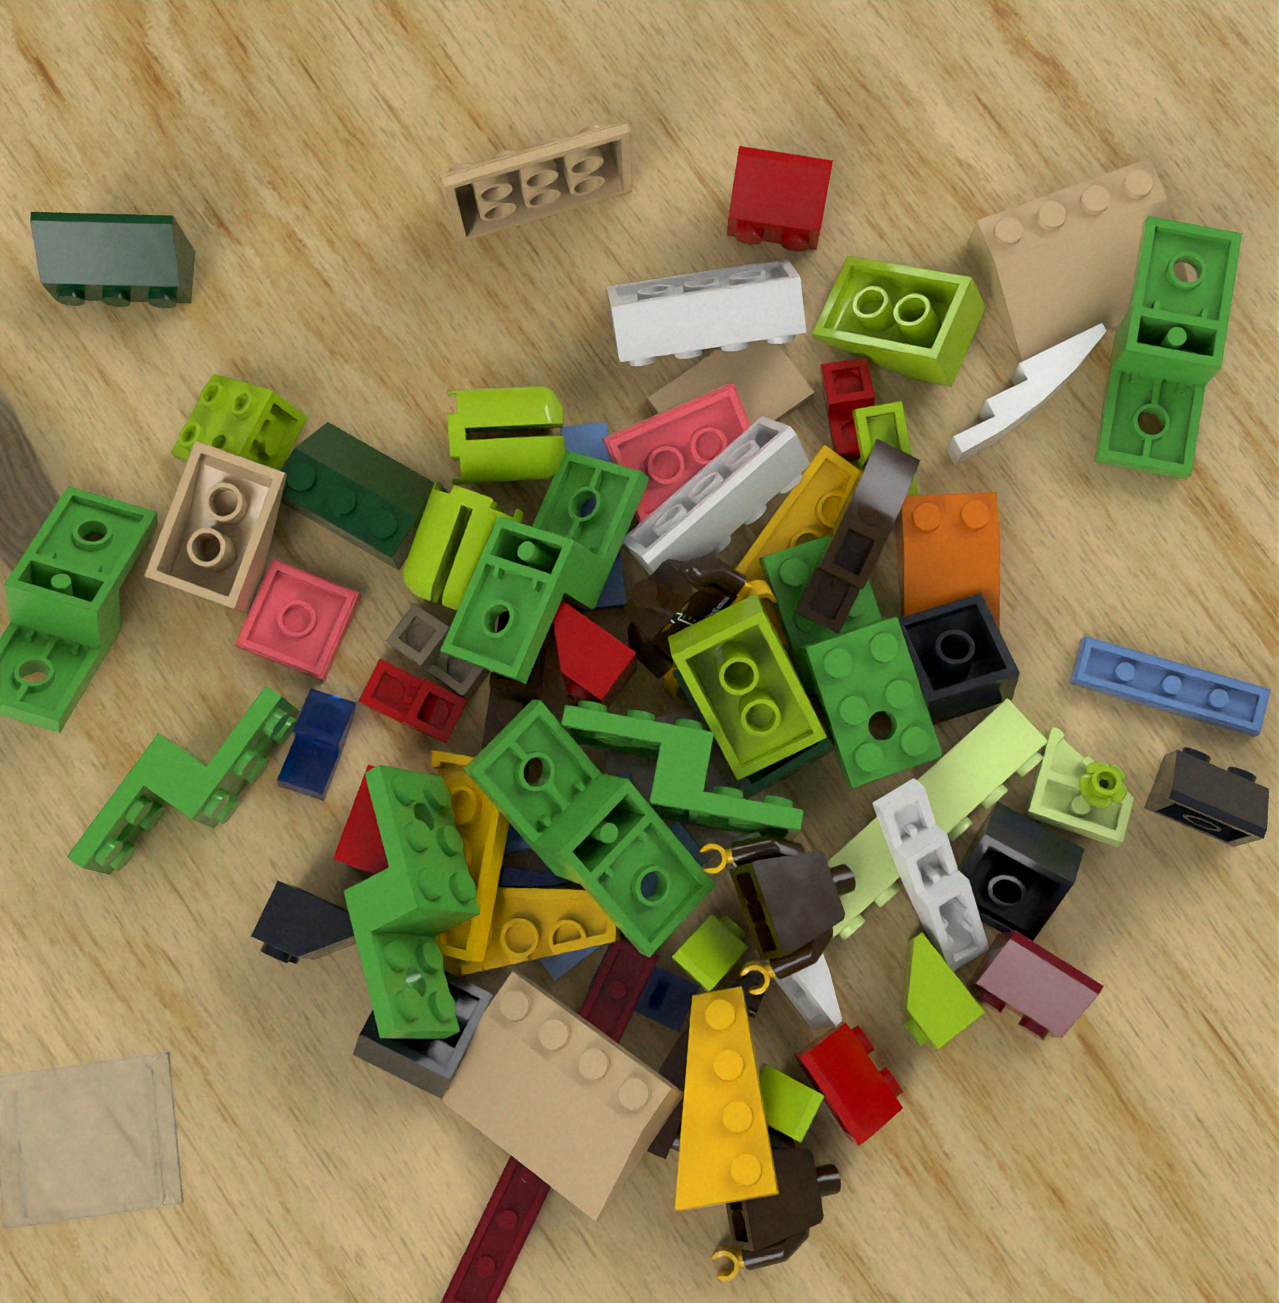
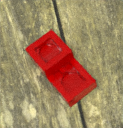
(846, 388)
(412, 701)

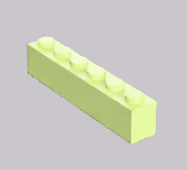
(955, 787)

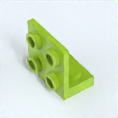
(242, 421)

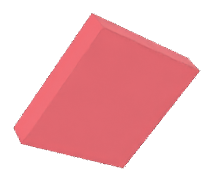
(298, 620)

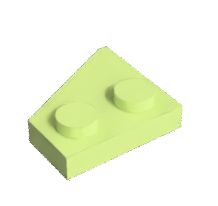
(1058, 800)

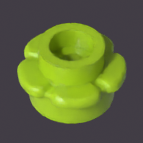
(1094, 793)

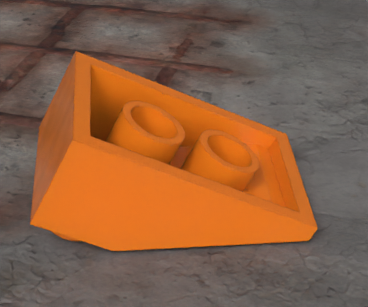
(948, 550)

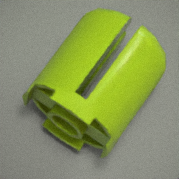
(499, 412)
(450, 543)

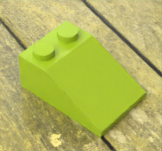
(902, 318)
(746, 687)

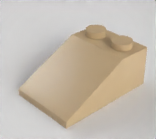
(219, 527)

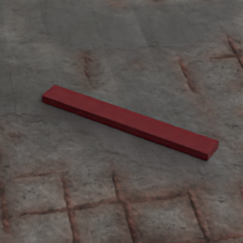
(520, 1191)

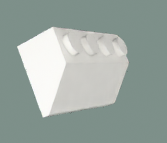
(706, 311)
(721, 497)

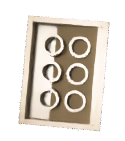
(538, 180)
(1069, 256)
(559, 1095)

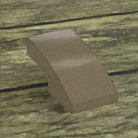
(420, 640)

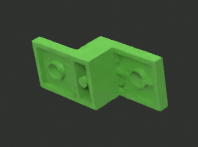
(1168, 347)
(540, 565)
(67, 604)
(854, 673)
(680, 770)
(186, 782)
(590, 827)
(410, 904)

